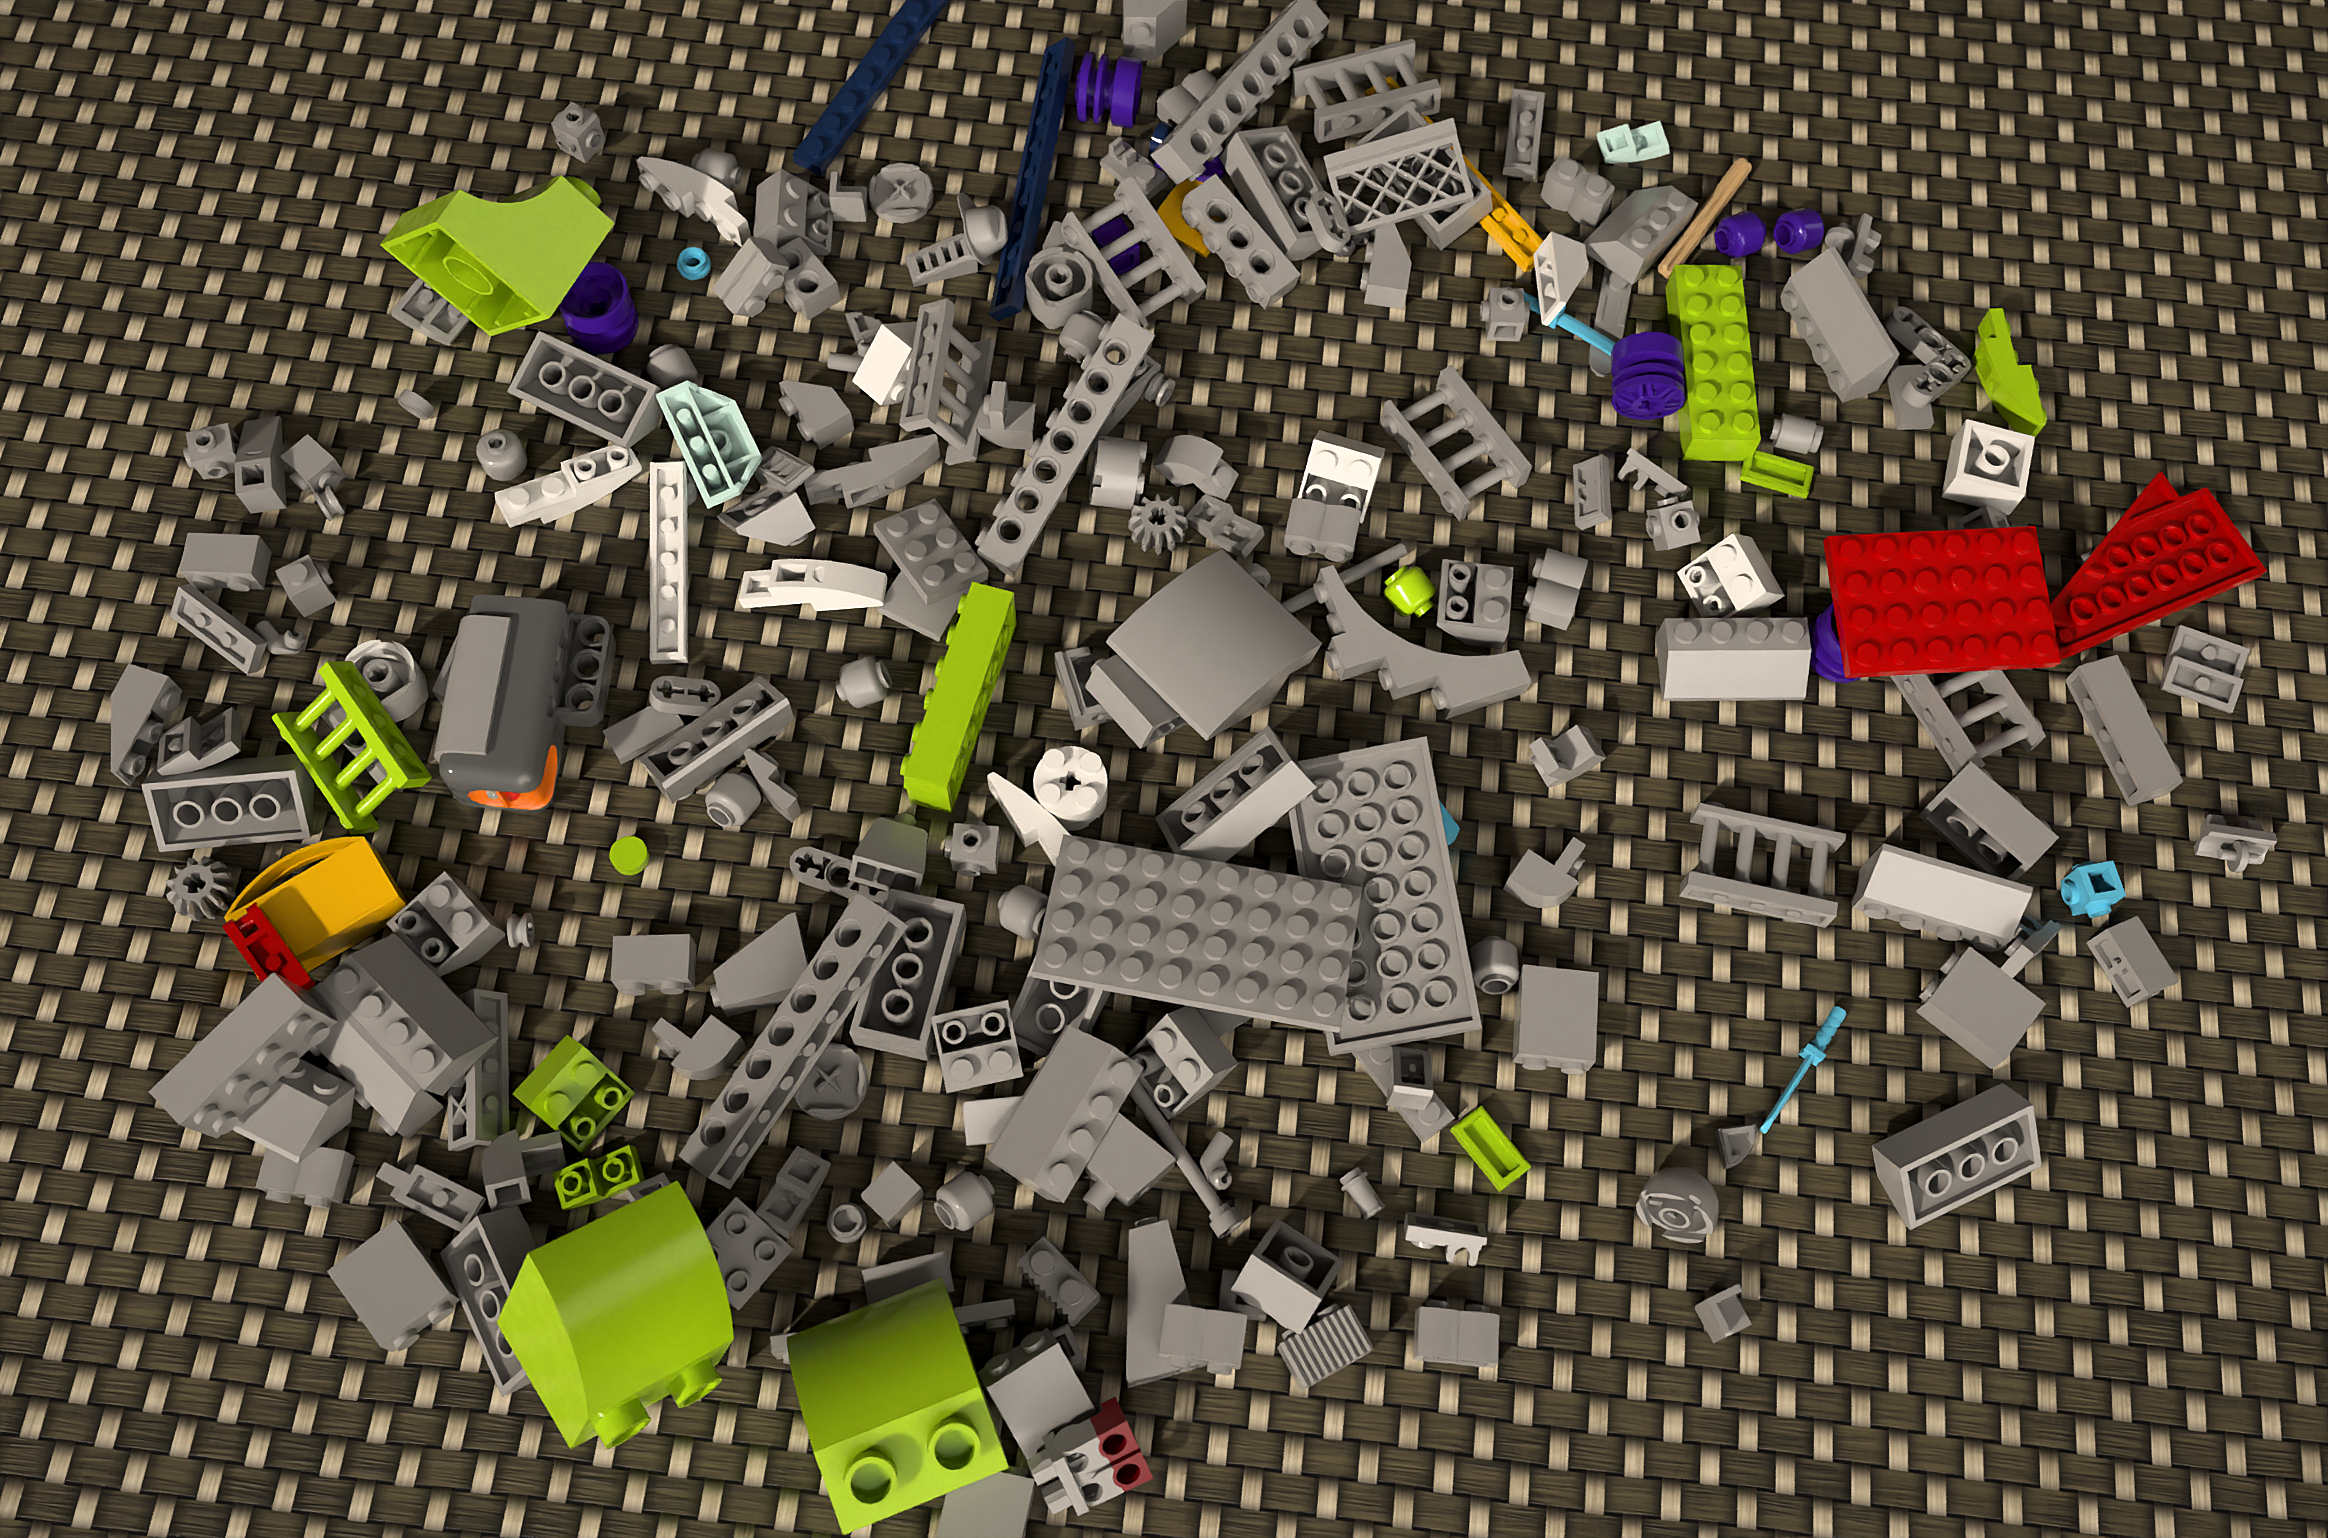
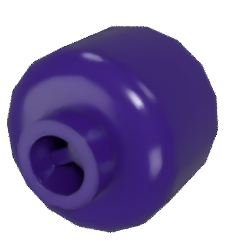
(1799, 230)
(1740, 234)

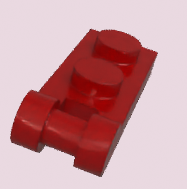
(266, 948)

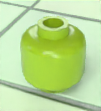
(1409, 591)

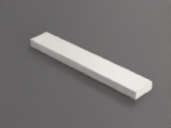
(668, 562)

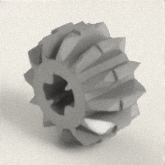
(1145, 520)
(187, 892)

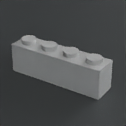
(2123, 730)

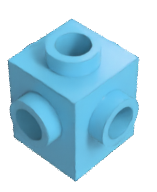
(2092, 888)

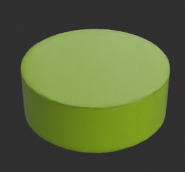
(629, 855)

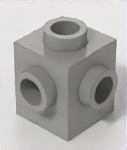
(578, 132)
(1504, 313)
(212, 450)
(1673, 524)
(973, 848)

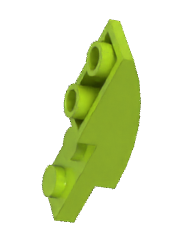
(2007, 384)

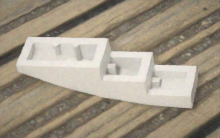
(1027, 817)

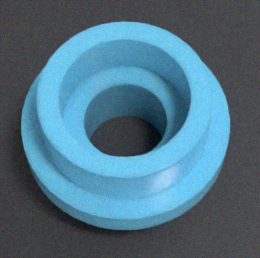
(690, 257)

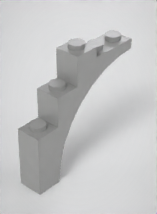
(1364, 645)

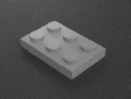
(930, 551)

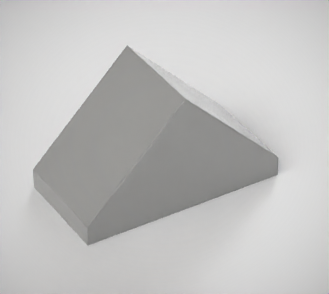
(1410, 1078)

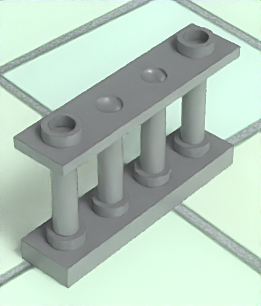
(1367, 112)
(1148, 229)
(926, 375)
(1470, 415)
(1946, 728)
(1740, 891)

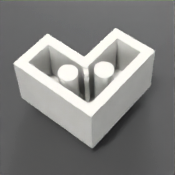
(887, 363)

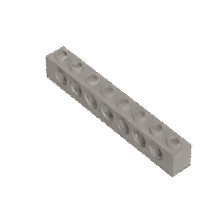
(1239, 90)
(1133, 344)
(792, 1041)

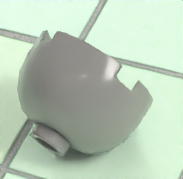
(1680, 1203)

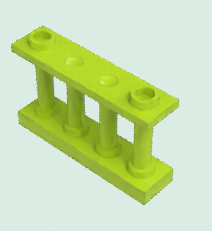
(381, 737)

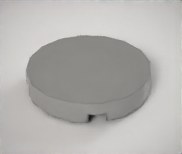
(901, 193)
(833, 1084)

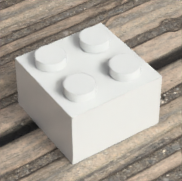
(1988, 466)

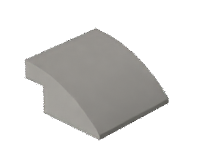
(1214, 644)

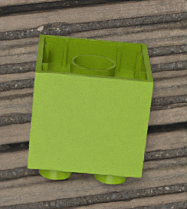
(505, 258)

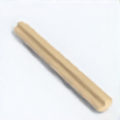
(1705, 216)

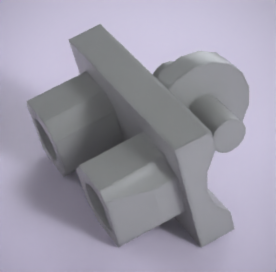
(1852, 241)
(2237, 844)

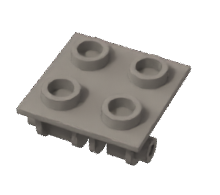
(744, 1250)

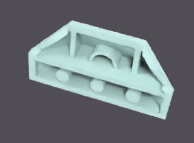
(711, 440)

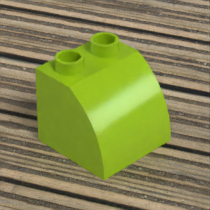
(621, 1318)
(893, 1405)

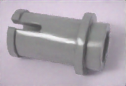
(1362, 1192)

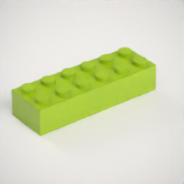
(1720, 395)
(960, 697)

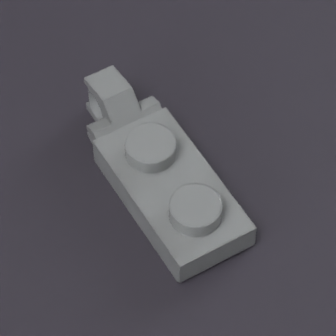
(433, 1195)

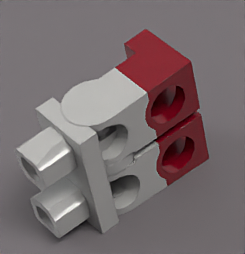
(1091, 1460)

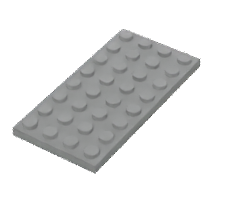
(1383, 830)
(1199, 933)

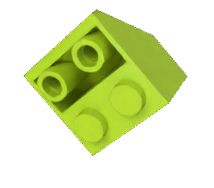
(574, 1093)

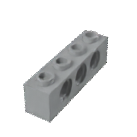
(1215, 199)

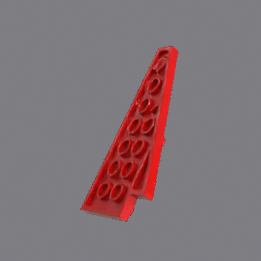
(2150, 565)

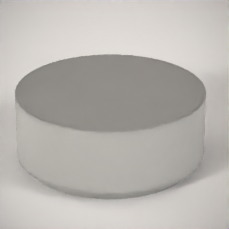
(415, 404)

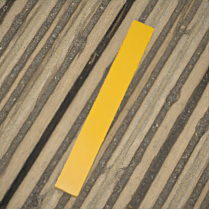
(1503, 221)

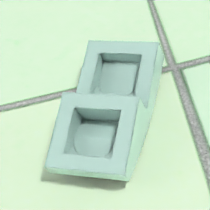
(1633, 145)

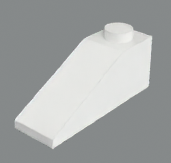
(1558, 270)

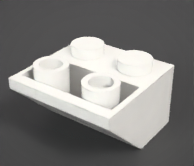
(1341, 471)
(1731, 580)

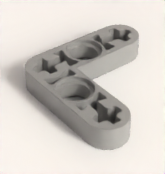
(1937, 355)
(813, 876)

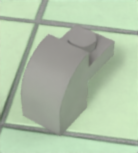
(1005, 421)
(1196, 461)
(1566, 755)
(1545, 884)
(705, 1054)
(511, 1161)

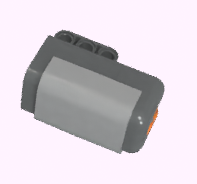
(513, 694)

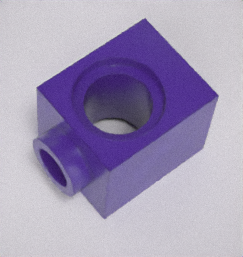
(1107, 234)

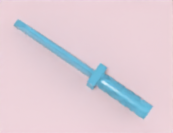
(1574, 326)
(1812, 1054)

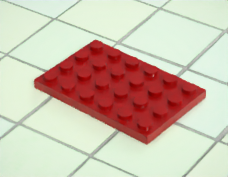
(1941, 601)

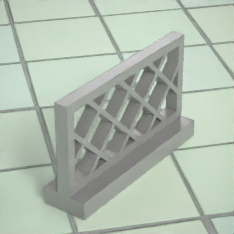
(1398, 149)

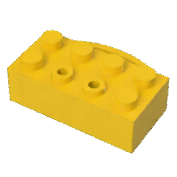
(328, 903)

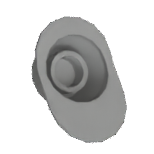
(983, 228)

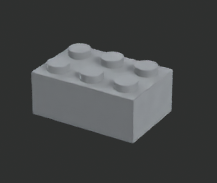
(1988, 824)

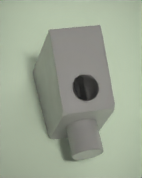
(891, 855)
(1125, 1165)

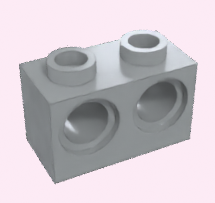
(807, 276)

